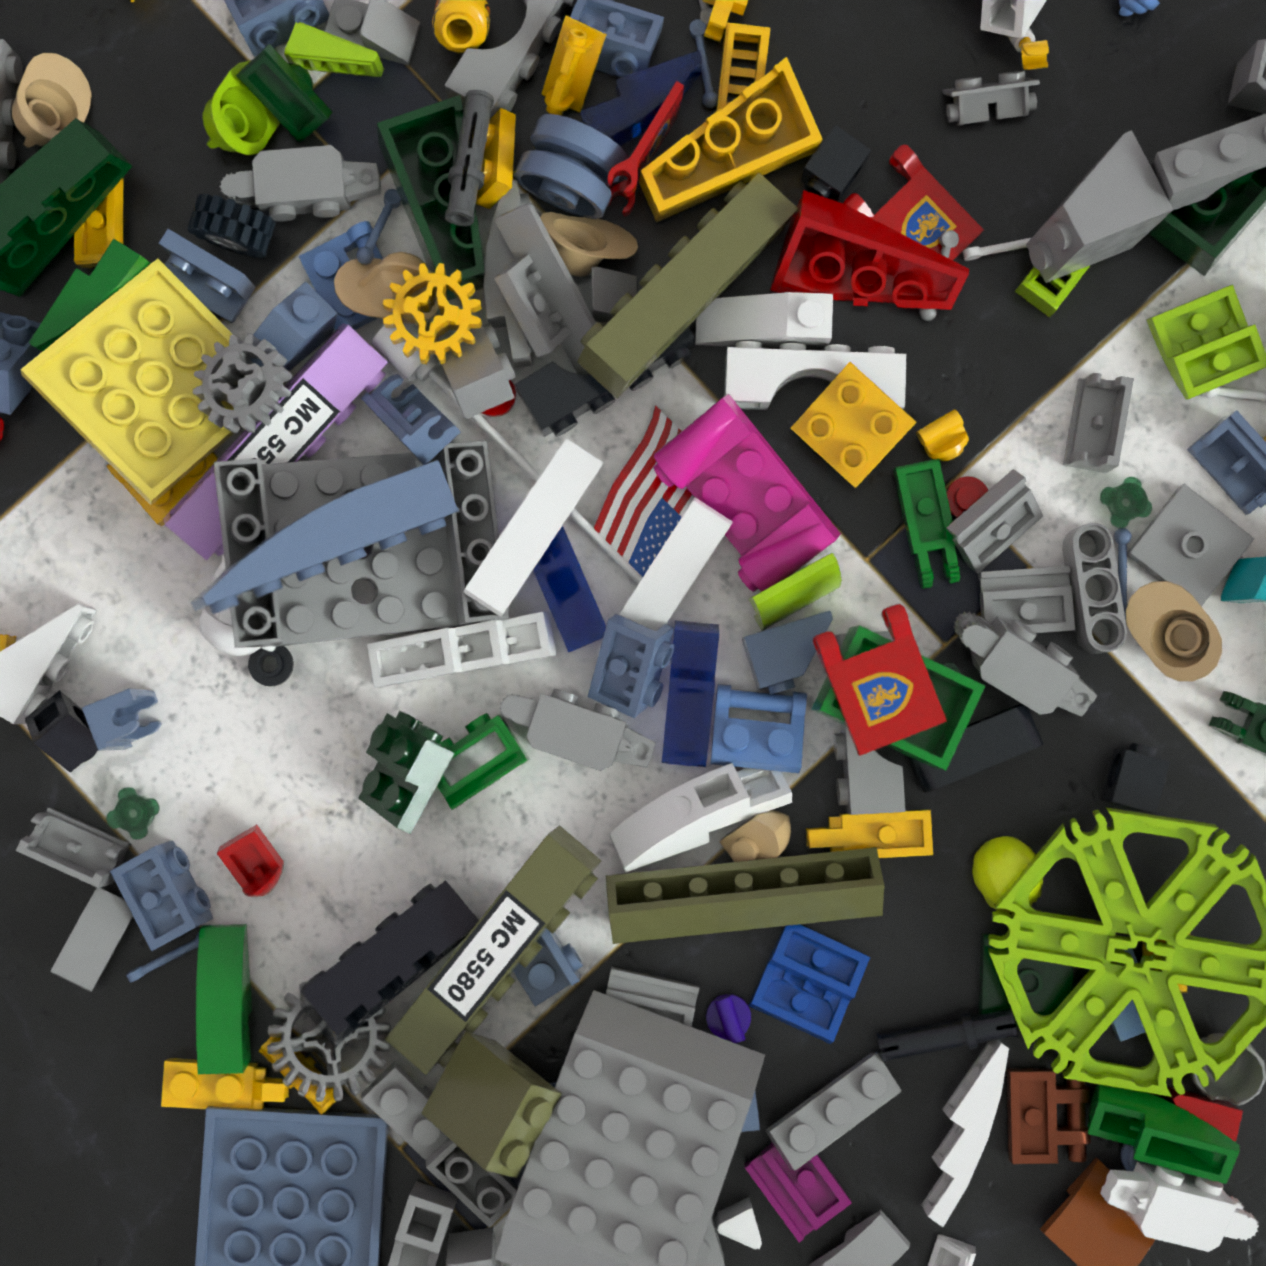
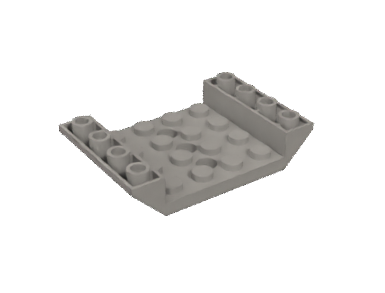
(414, 582)

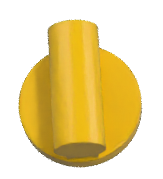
(944, 437)

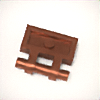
(1033, 1117)

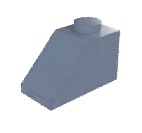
(297, 325)
(784, 651)

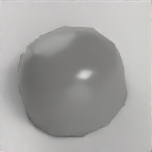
(1240, 1081)

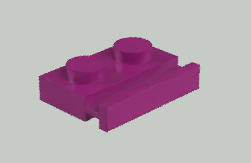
(800, 1197)

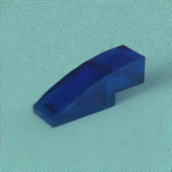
(641, 97)
(569, 594)
(690, 693)

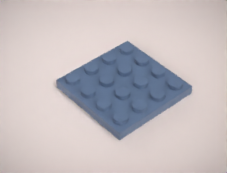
(291, 1188)

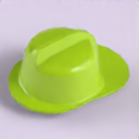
(237, 118)

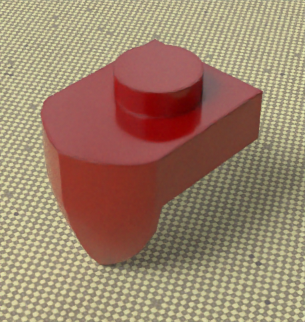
(252, 862)

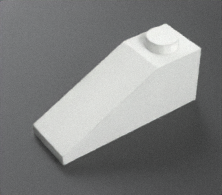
(767, 320)

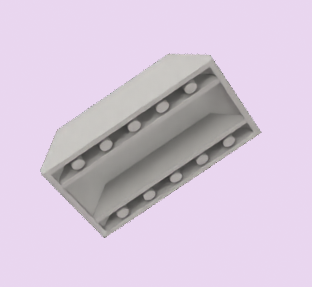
(632, 1144)

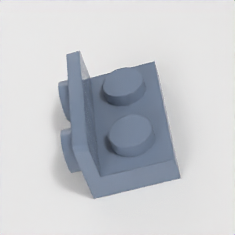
(273, 20)
(629, 35)
(207, 277)
(631, 665)
(162, 894)
(550, 970)

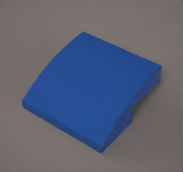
(809, 981)

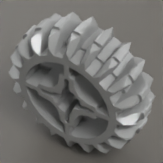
(308, 1043)

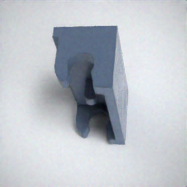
(412, 418)
(1235, 460)
(116, 717)

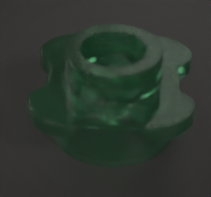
(1138, 506)
(145, 809)

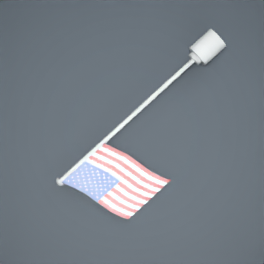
(639, 505)

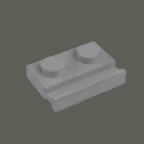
(995, 521)
(1032, 596)
(654, 993)

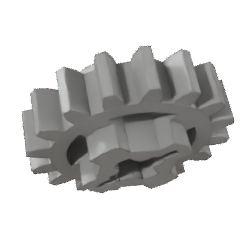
(243, 384)

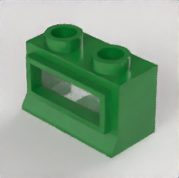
(480, 759)

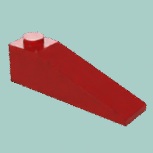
(862, 260)

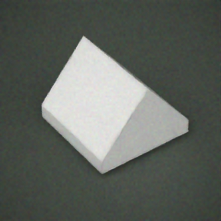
(739, 1224)
(951, 1252)

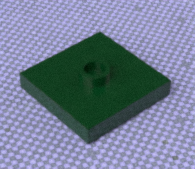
(1043, 983)

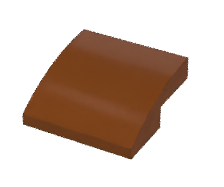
(1092, 1229)

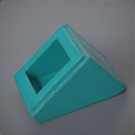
(1246, 581)

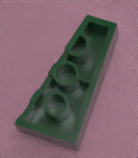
(419, 155)
(51, 199)
(1210, 226)

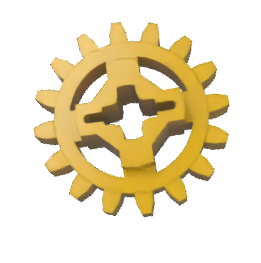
(413, 307)

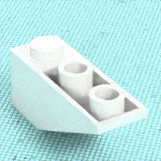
(40, 660)

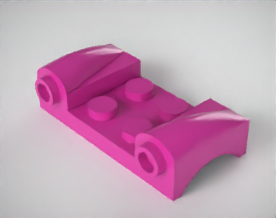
(745, 480)

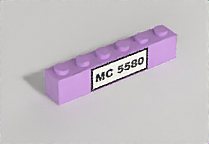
(319, 396)

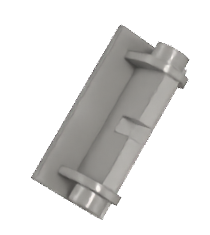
(1009, 95)

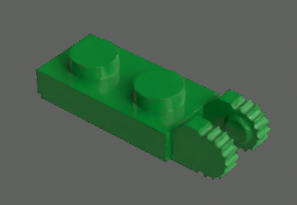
(926, 518)

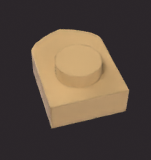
(759, 837)

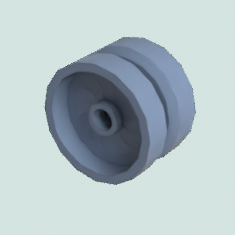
(569, 166)

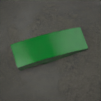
(86, 293)
(223, 1000)
(1161, 1133)

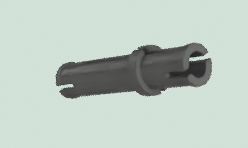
(462, 196)

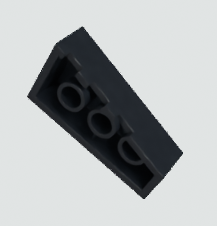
(387, 962)

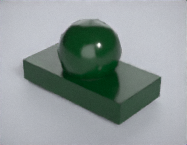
(285, 92)

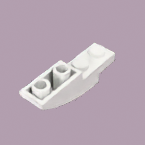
(692, 810)

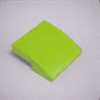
(1207, 342)
(796, 591)

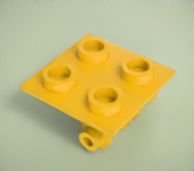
(853, 424)

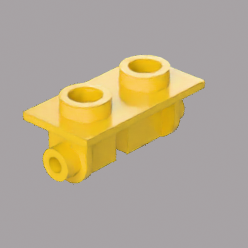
(572, 66)

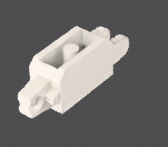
(1178, 1206)

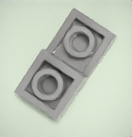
(93, 940)
(869, 1243)

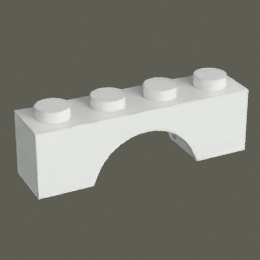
(758, 373)

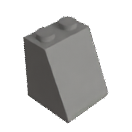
(1102, 214)

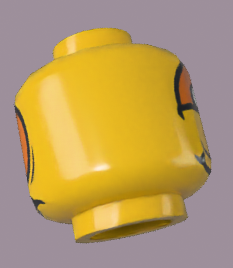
(461, 23)

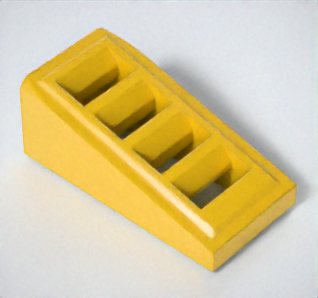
(748, 34)

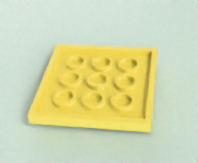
(131, 380)

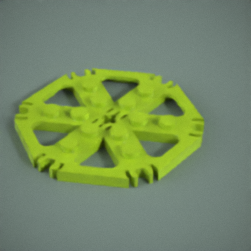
(1113, 975)

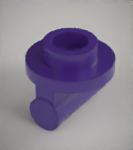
(728, 1017)

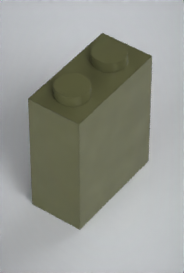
(491, 1104)

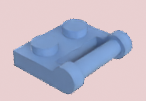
(325, 260)
(756, 742)

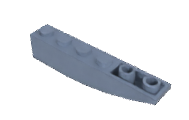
(340, 531)

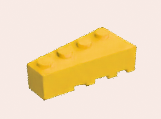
(749, 136)

